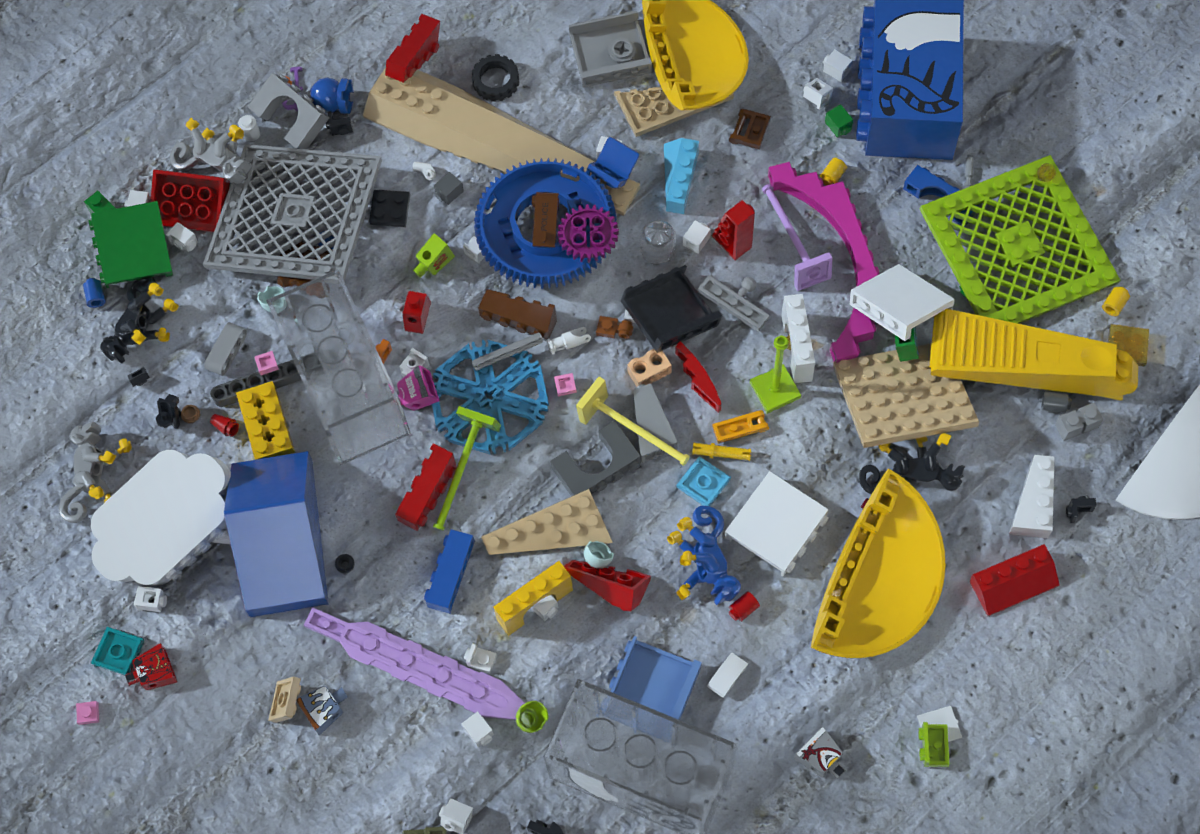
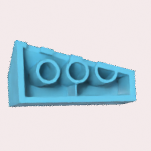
(679, 164)

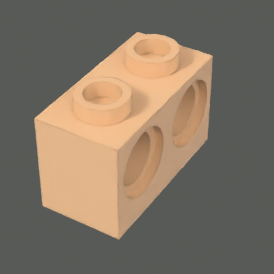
(652, 372)

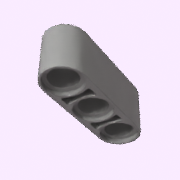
(225, 348)

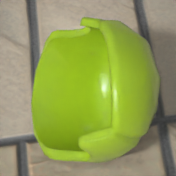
(531, 716)

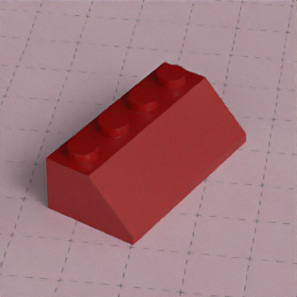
(1015, 580)

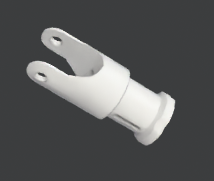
(568, 340)

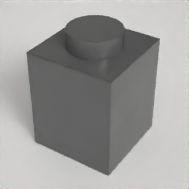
(448, 188)

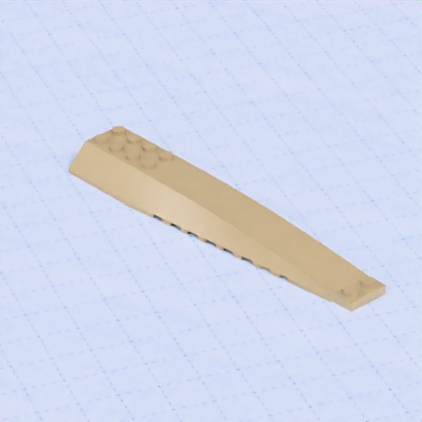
(471, 128)

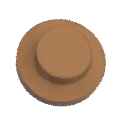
(190, 413)

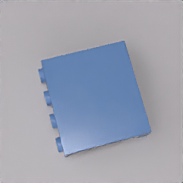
(655, 678)

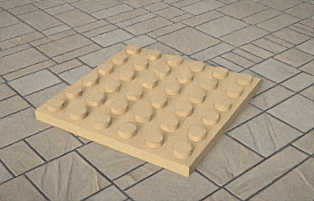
(902, 399)

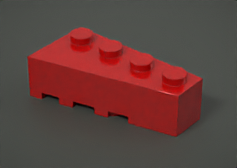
(414, 49)
(736, 230)
(427, 488)

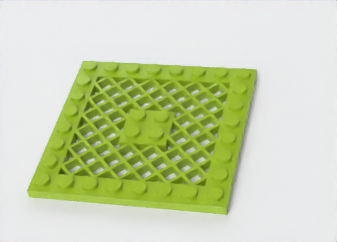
(1019, 244)

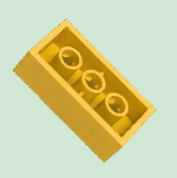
(270, 414)

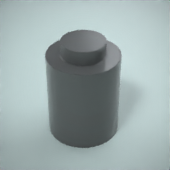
(1055, 402)

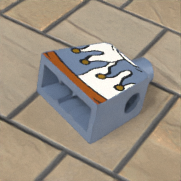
(322, 707)

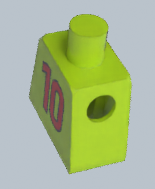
(433, 256)

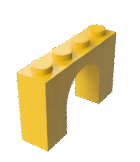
(552, 581)

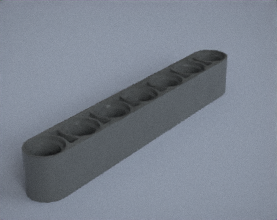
(249, 380)

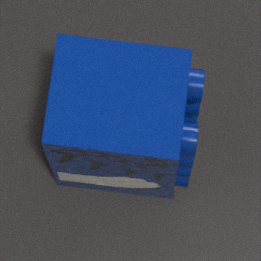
(911, 78)

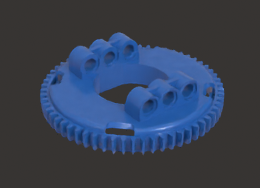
(501, 237)

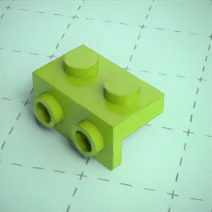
(935, 745)

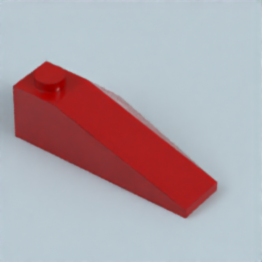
(616, 587)

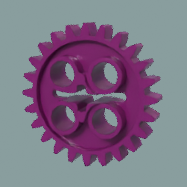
(606, 232)

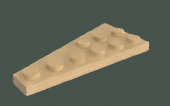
(652, 109)

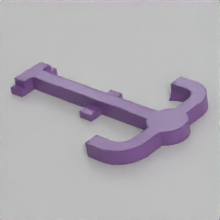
(294, 106)

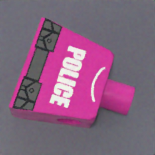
(417, 389)

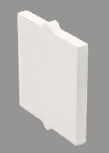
(942, 716)

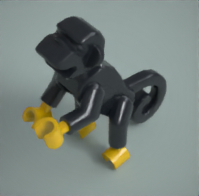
(134, 321)
(923, 468)

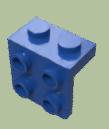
(614, 163)

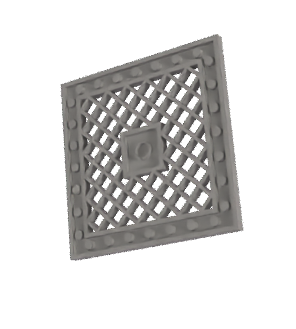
(294, 213)

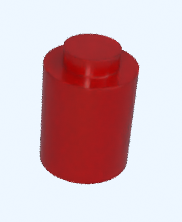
(743, 606)

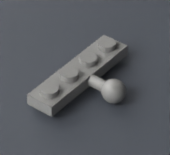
(734, 302)

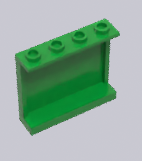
(130, 243)

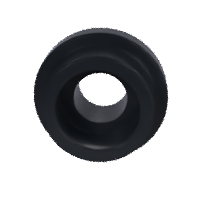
(344, 558)

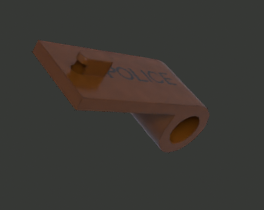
(545, 219)

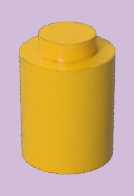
(833, 171)
(1116, 301)

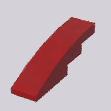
(700, 381)

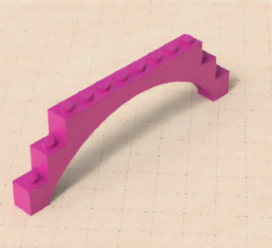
(835, 206)

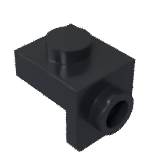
(339, 126)
(1080, 504)

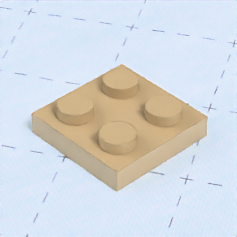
(284, 699)

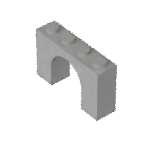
(309, 119)

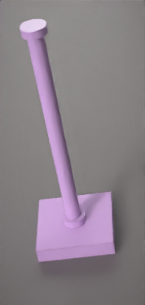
(810, 270)

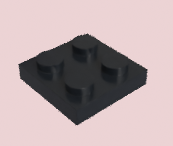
(389, 208)

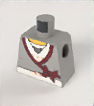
(821, 755)

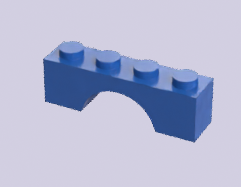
(924, 183)

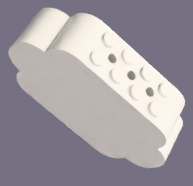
(161, 518)

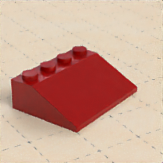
(189, 198)

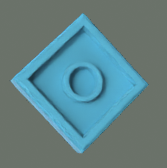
(703, 482)

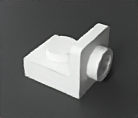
(480, 659)

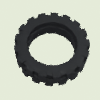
(495, 62)

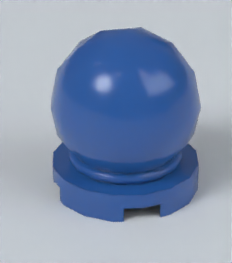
(333, 95)

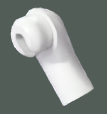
(426, 169)

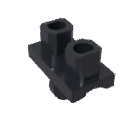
(168, 412)

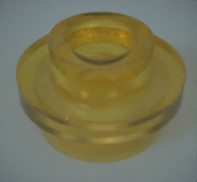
(1050, 172)

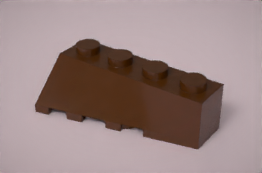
(518, 313)

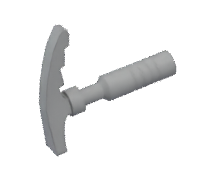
(968, 174)

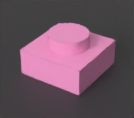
(266, 363)
(565, 384)
(87, 712)

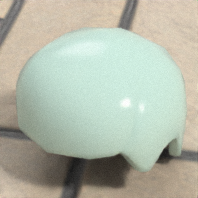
(267, 294)
(598, 554)

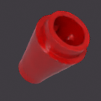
(225, 425)

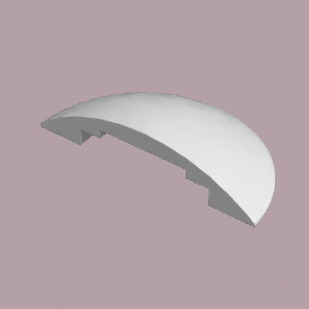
(1170, 474)

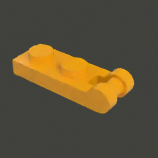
(740, 426)

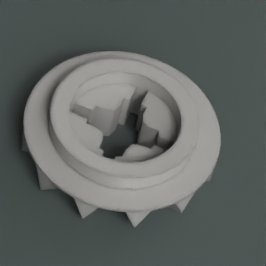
(615, 47)

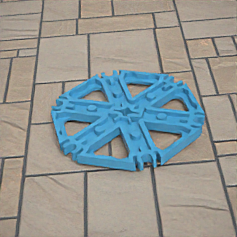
(486, 383)

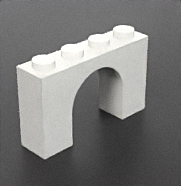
(796, 323)

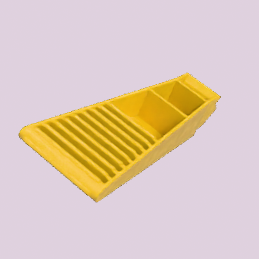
(1028, 356)

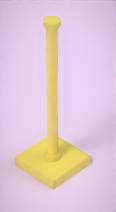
(594, 400)

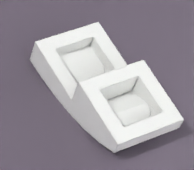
(727, 675)

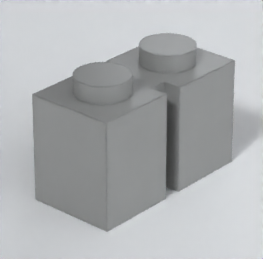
(1071, 423)

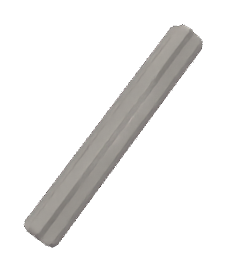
(507, 351)

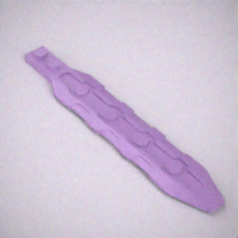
(419, 666)

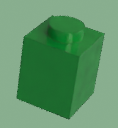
(839, 121)

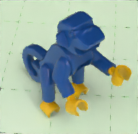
(707, 556)

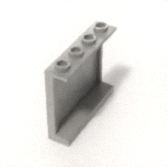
(591, 44)

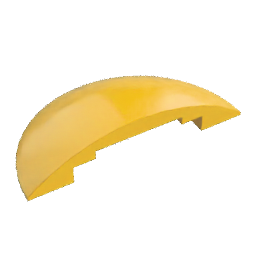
(694, 51)
(884, 576)

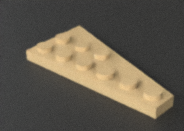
(561, 525)

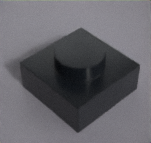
(138, 377)

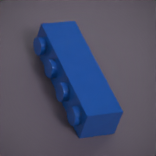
(450, 571)

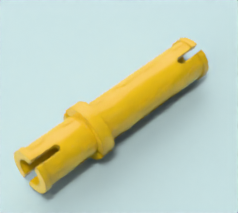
(721, 451)

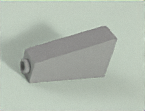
(652, 419)

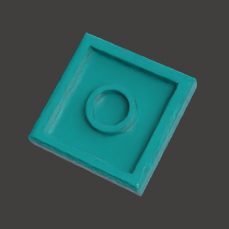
(117, 651)

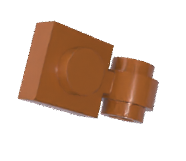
(609, 327)

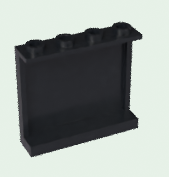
(669, 309)

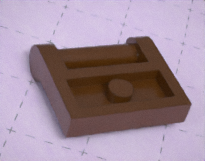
(755, 131)

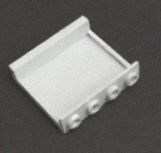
(899, 300)
(777, 523)

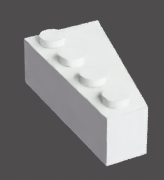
(1035, 504)

